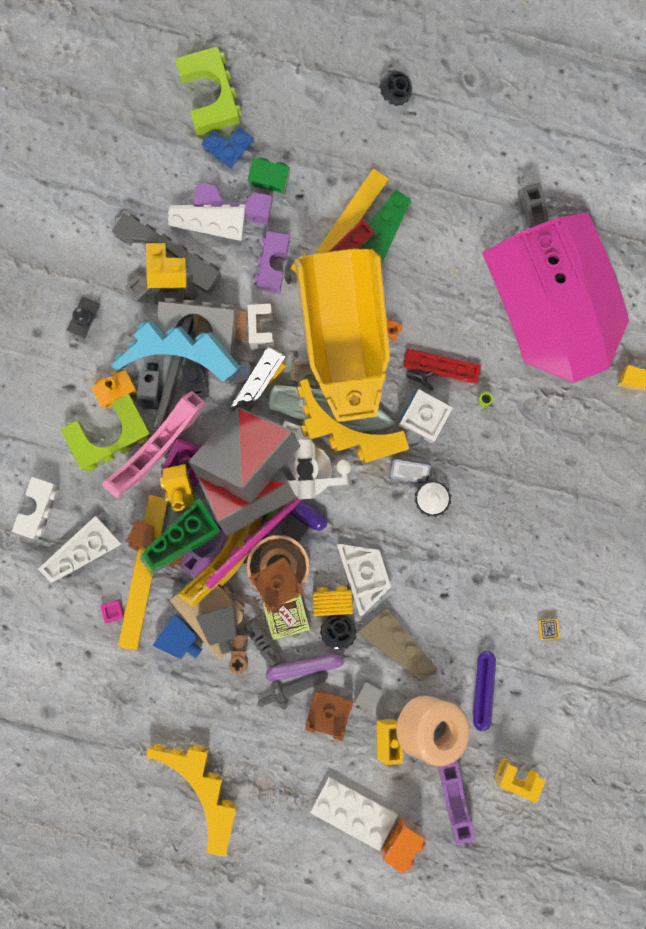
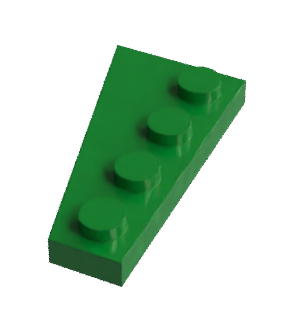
(386, 224)

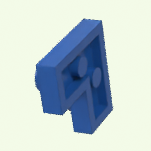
(228, 151)

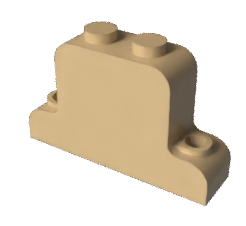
(215, 600)

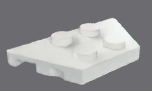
(365, 575)

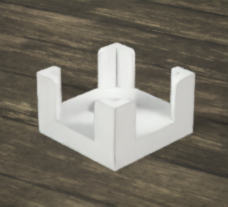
(256, 314)
(426, 416)

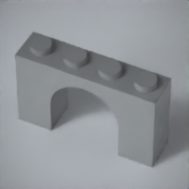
(222, 318)

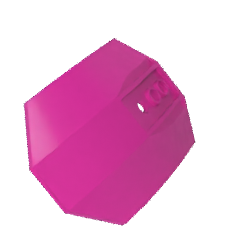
(568, 325)

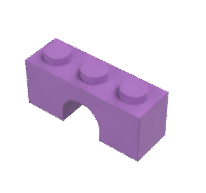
(274, 246)

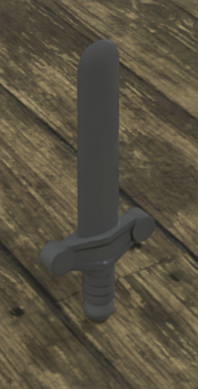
(280, 694)

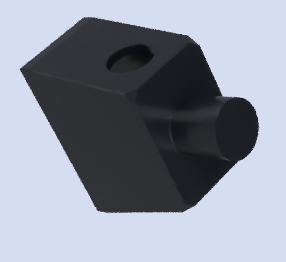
(195, 379)
(150, 387)

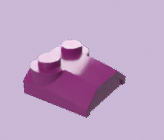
(181, 452)

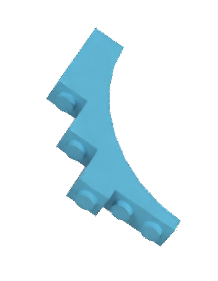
(206, 350)

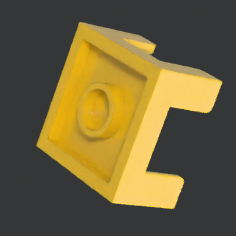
(528, 789)

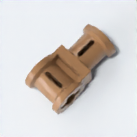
(239, 652)

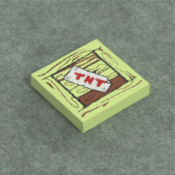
(287, 619)

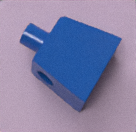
(178, 639)

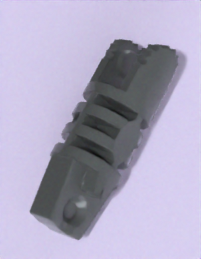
(262, 641)

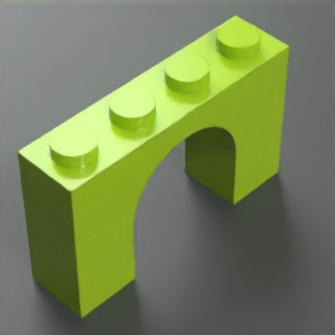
(210, 65)
(133, 432)

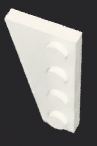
(217, 221)
(80, 550)

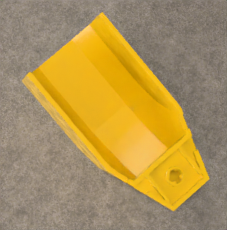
(345, 328)

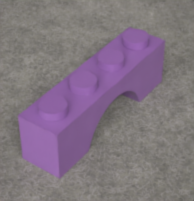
(257, 205)
(203, 556)
(456, 803)

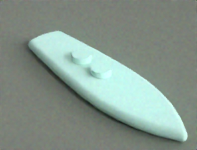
(286, 401)

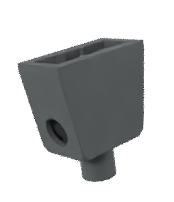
(219, 627)

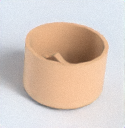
(280, 545)
(417, 728)

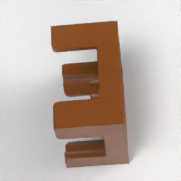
(277, 584)
(329, 714)

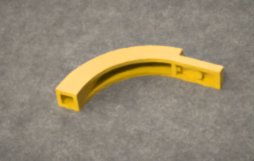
(197, 589)

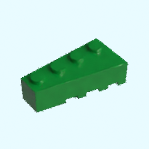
(182, 537)

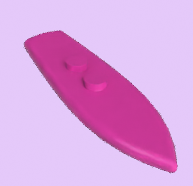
(250, 541)

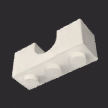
(33, 525)

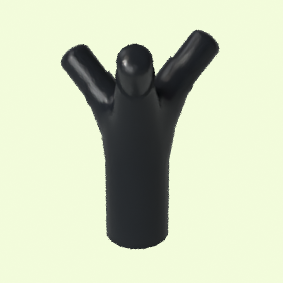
(421, 378)

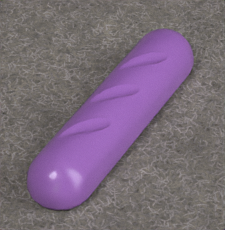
(304, 666)

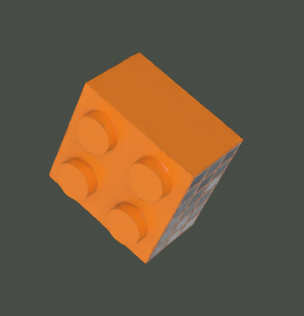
(403, 845)

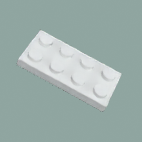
(354, 813)

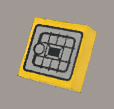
(548, 629)

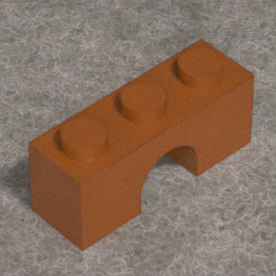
(141, 539)

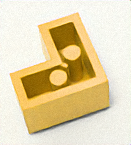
(164, 271)

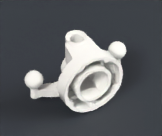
(322, 471)

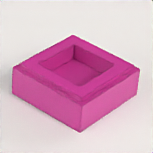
(112, 611)

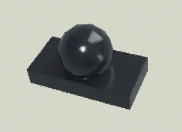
(83, 317)

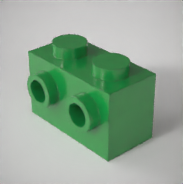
(269, 175)

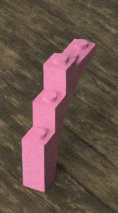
(157, 447)

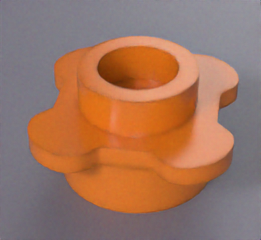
(396, 329)

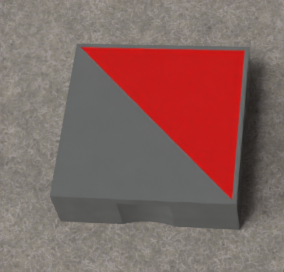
(245, 454)
(235, 513)

